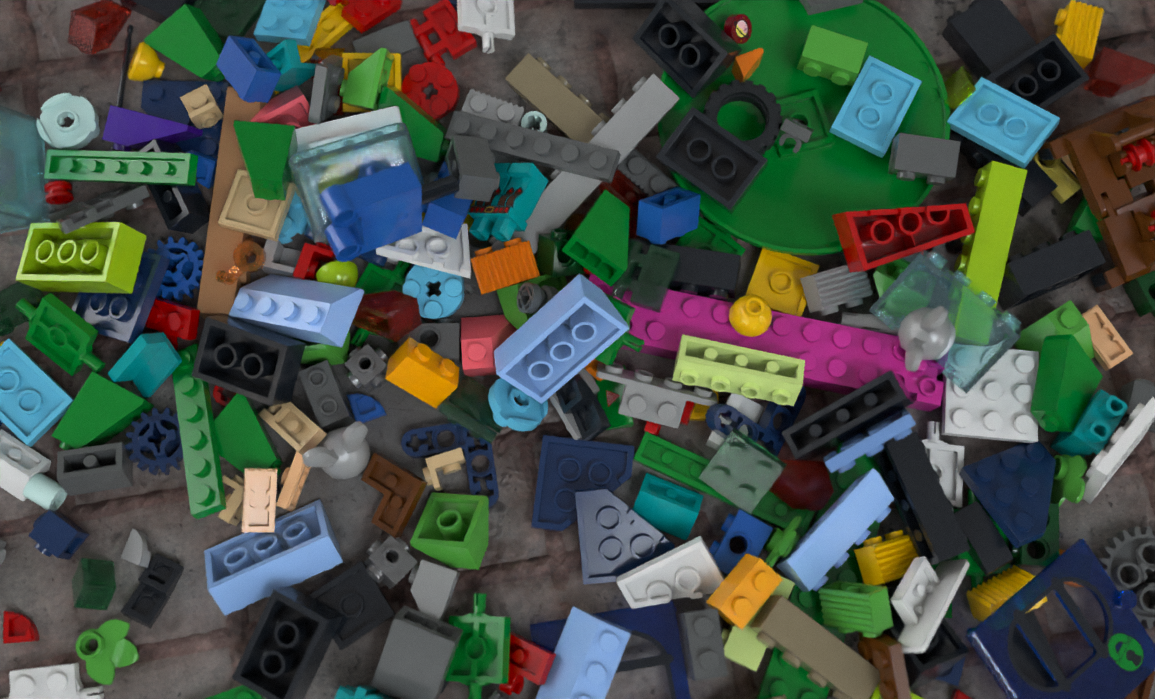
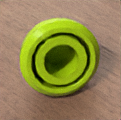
(338, 273)

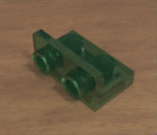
(9, 315)

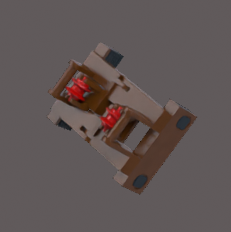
(1097, 157)

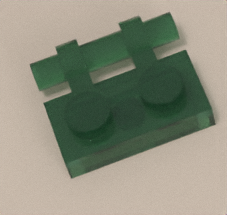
(654, 278)
(472, 399)

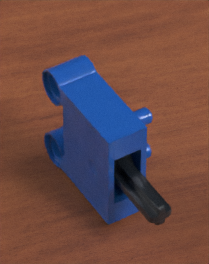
(378, 209)

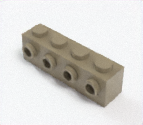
(553, 99)
(815, 650)

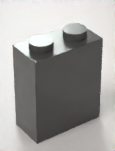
(702, 644)
(416, 656)

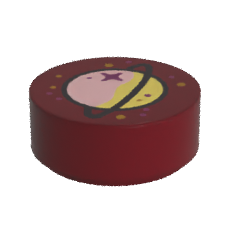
(738, 28)

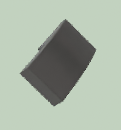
(394, 38)

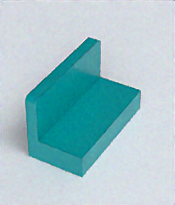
(288, 62)
(147, 363)
(668, 506)

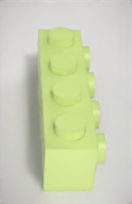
(738, 370)

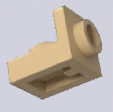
(202, 107)
(447, 462)
(233, 501)

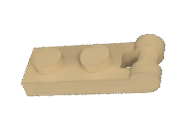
(293, 426)

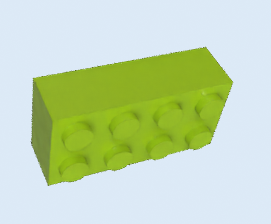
(87, 260)

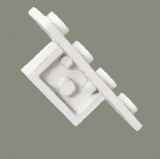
(338, 129)
(924, 599)

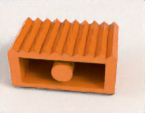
(504, 266)

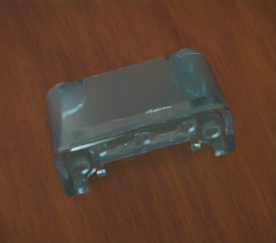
(345, 162)
(21, 172)

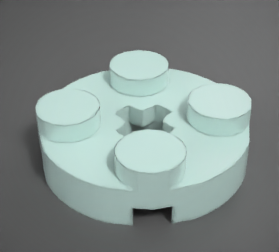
(80, 133)

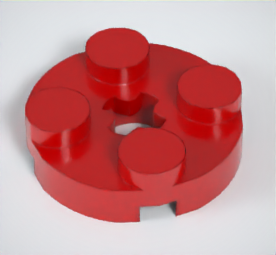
(434, 74)

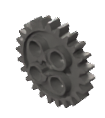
(1127, 554)

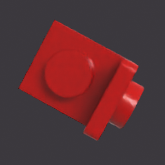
(308, 261)

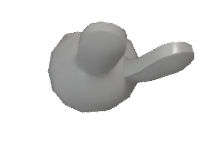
(925, 335)
(341, 452)

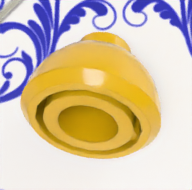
(145, 64)
(750, 315)

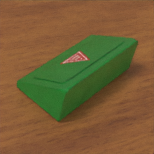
(609, 398)

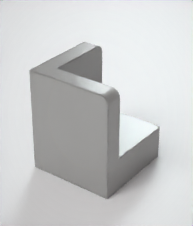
(280, 259)

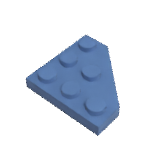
(895, 426)

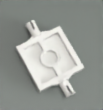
(487, 19)
(947, 462)
(50, 683)

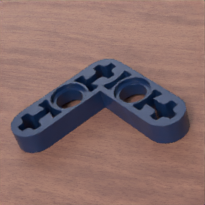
(760, 432)
(461, 441)

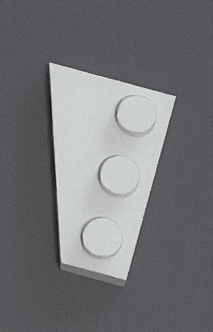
(433, 251)
(673, 575)

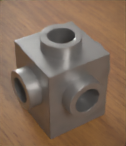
(372, 377)
(400, 561)

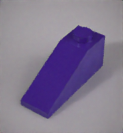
(136, 130)

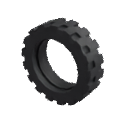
(755, 95)

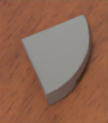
(136, 549)

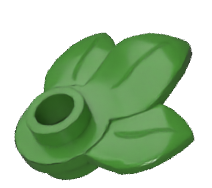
(1068, 479)
(782, 542)
(111, 652)

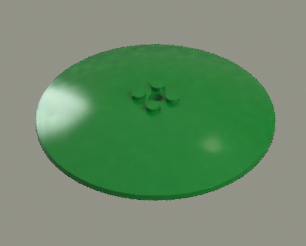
(800, 191)

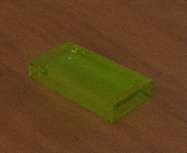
(959, 87)

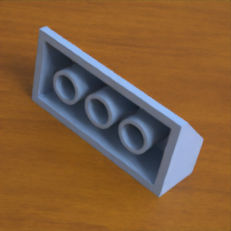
(299, 308)
(559, 340)
(837, 531)
(259, 562)
(585, 658)

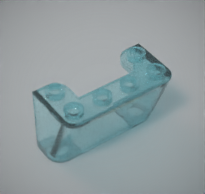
(981, 329)

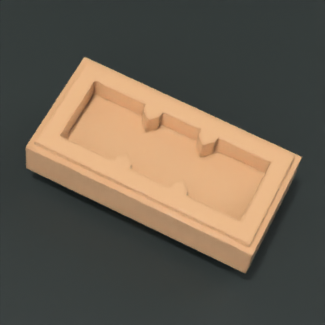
(1106, 341)
(293, 483)
(259, 500)

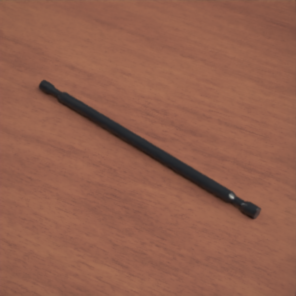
(124, 71)

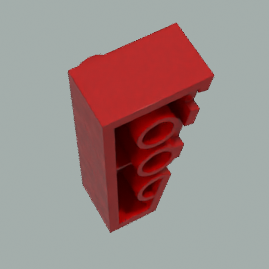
(890, 234)

